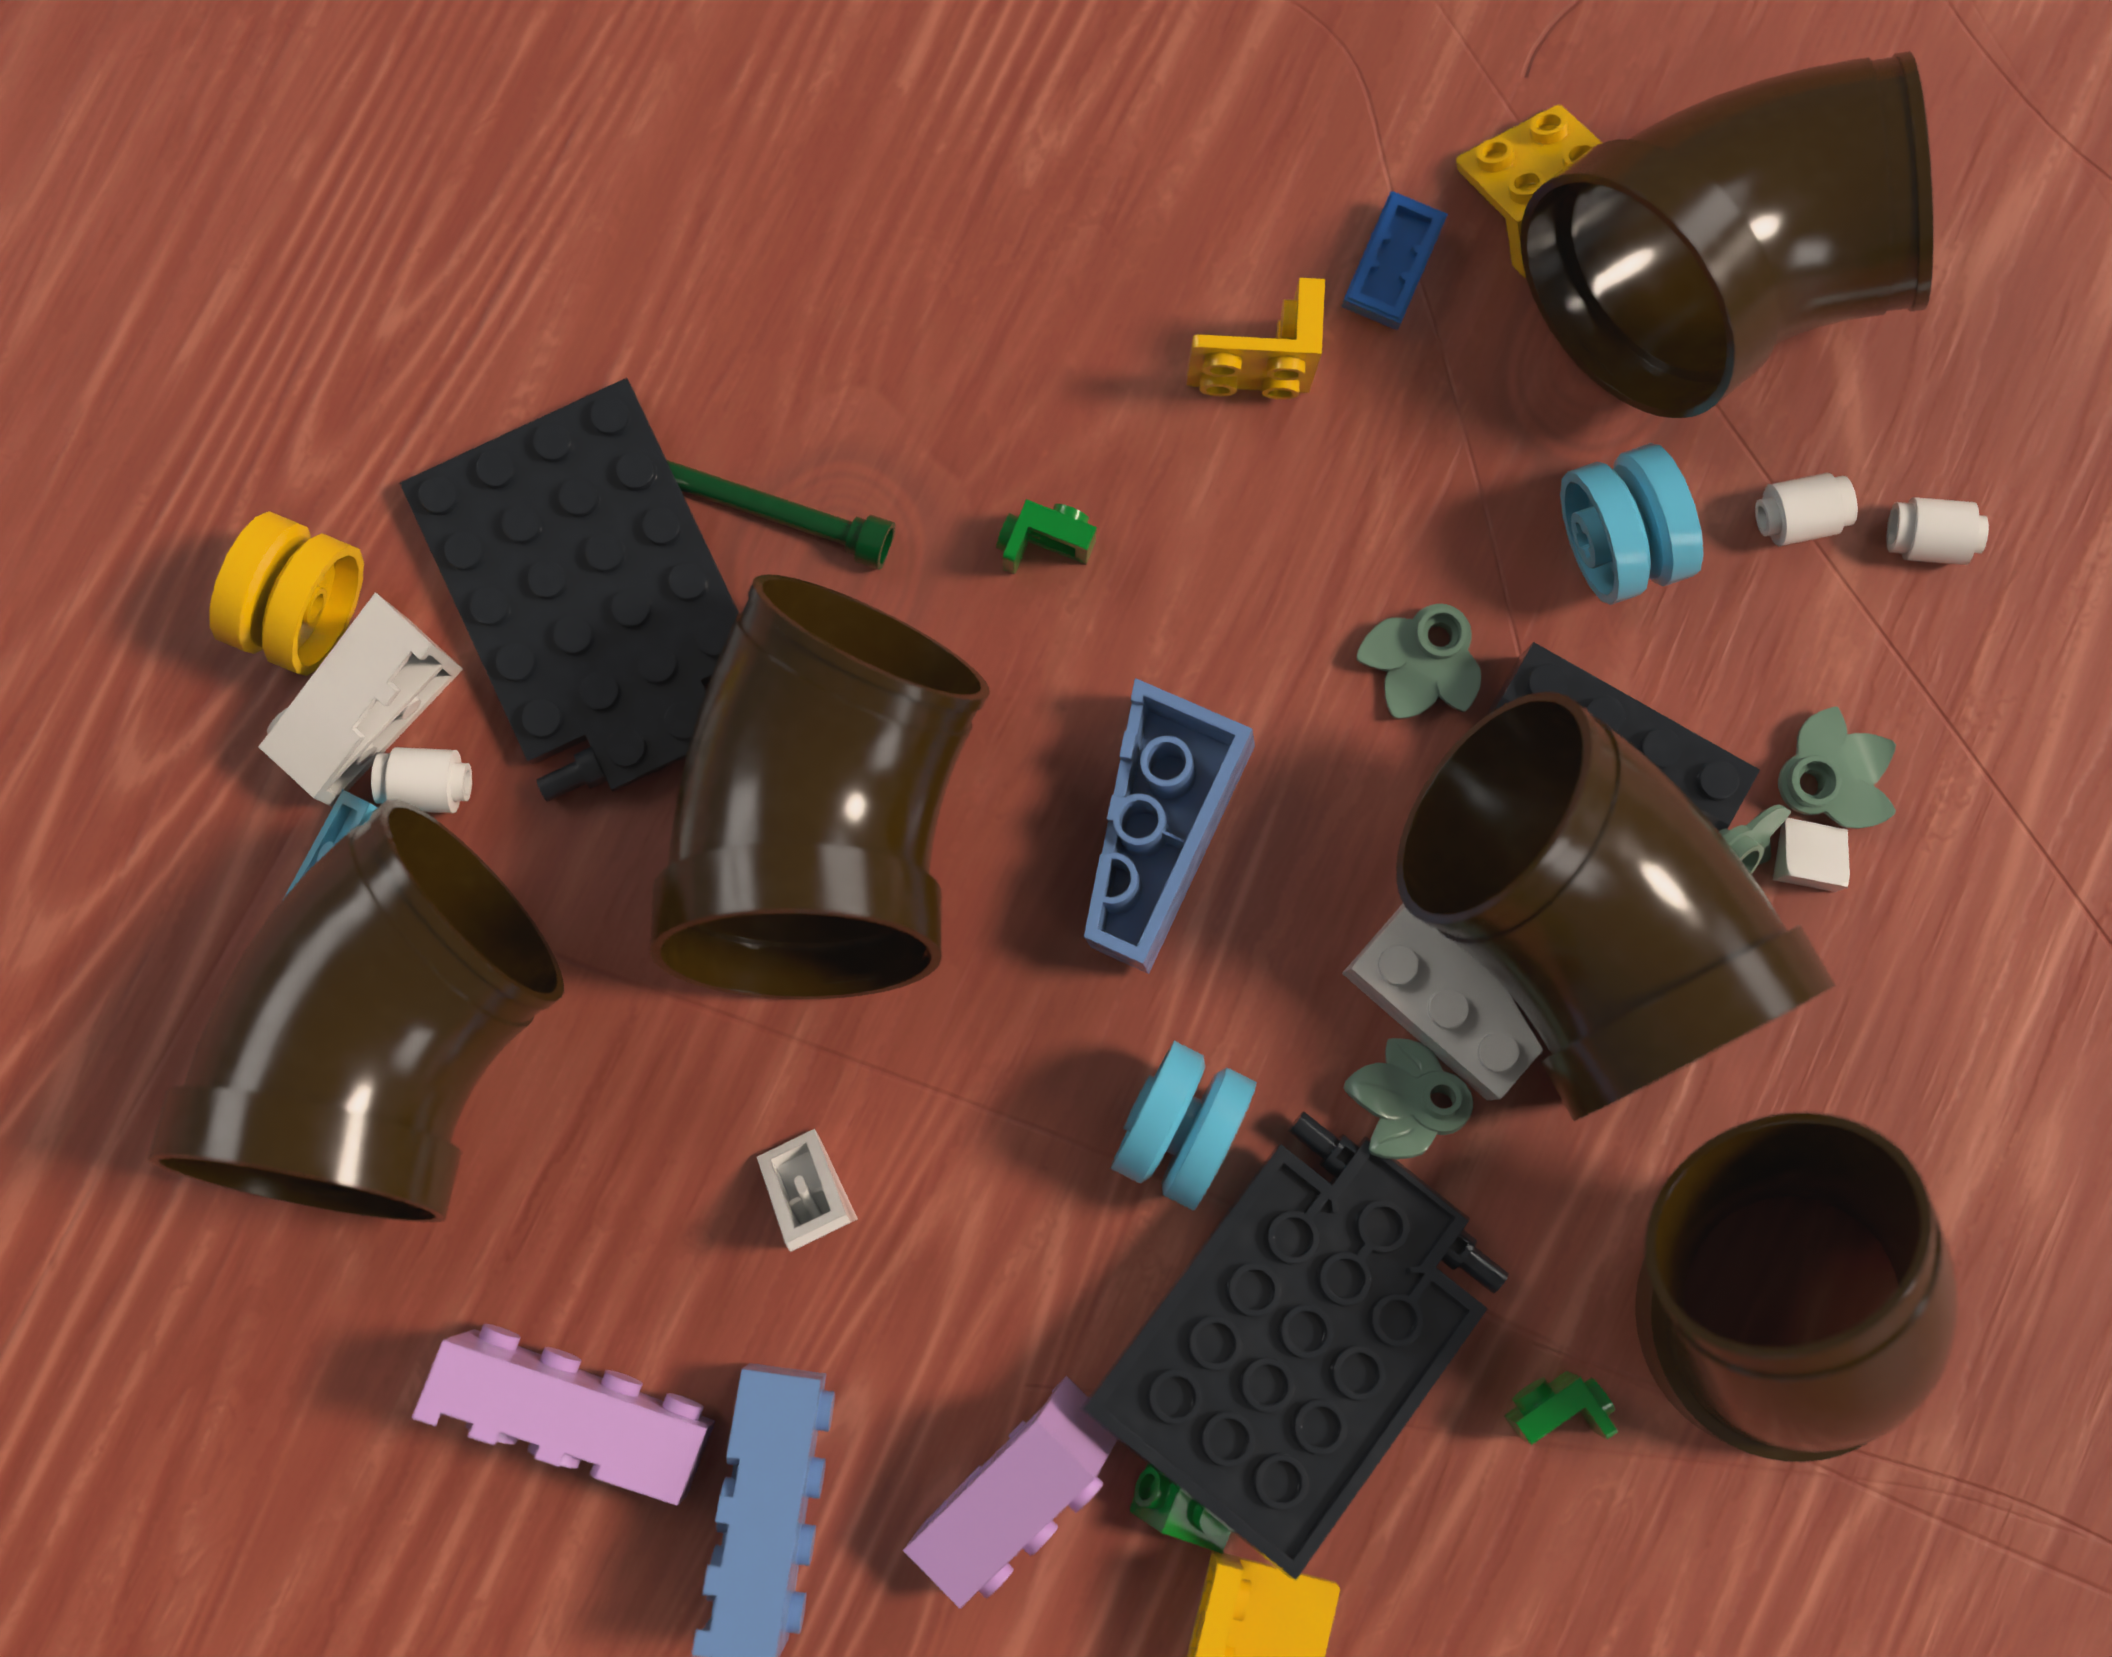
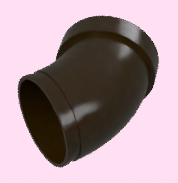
(1734, 229)
(813, 802)
(1597, 900)
(361, 1027)
(1818, 1395)

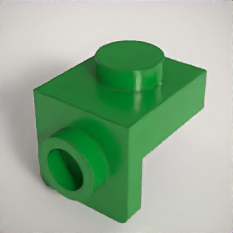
(1055, 529)
(1547, 1405)
(1175, 1513)

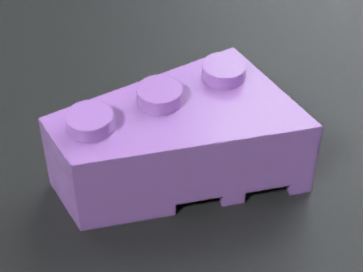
(1013, 1498)

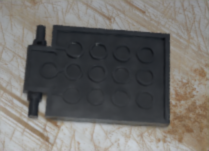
(581, 586)
(1297, 1343)

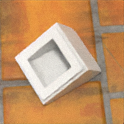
(1812, 855)

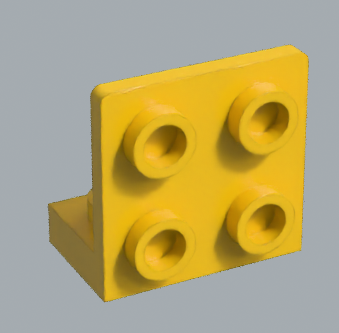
(1520, 161)
(1276, 365)
(1261, 1611)

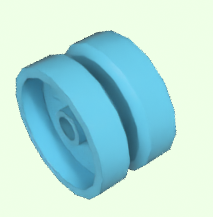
(1632, 523)
(1189, 1128)

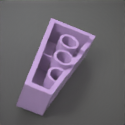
(566, 1412)

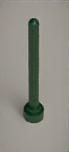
(864, 538)

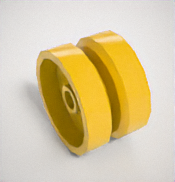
(286, 593)

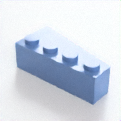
(1164, 810)
(765, 1513)

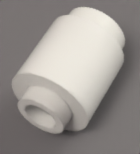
(1806, 508)
(1937, 530)
(422, 777)

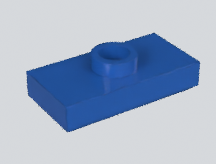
(1394, 260)

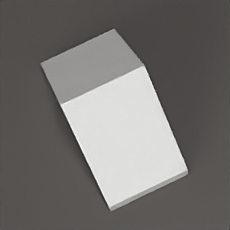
(805, 1190)

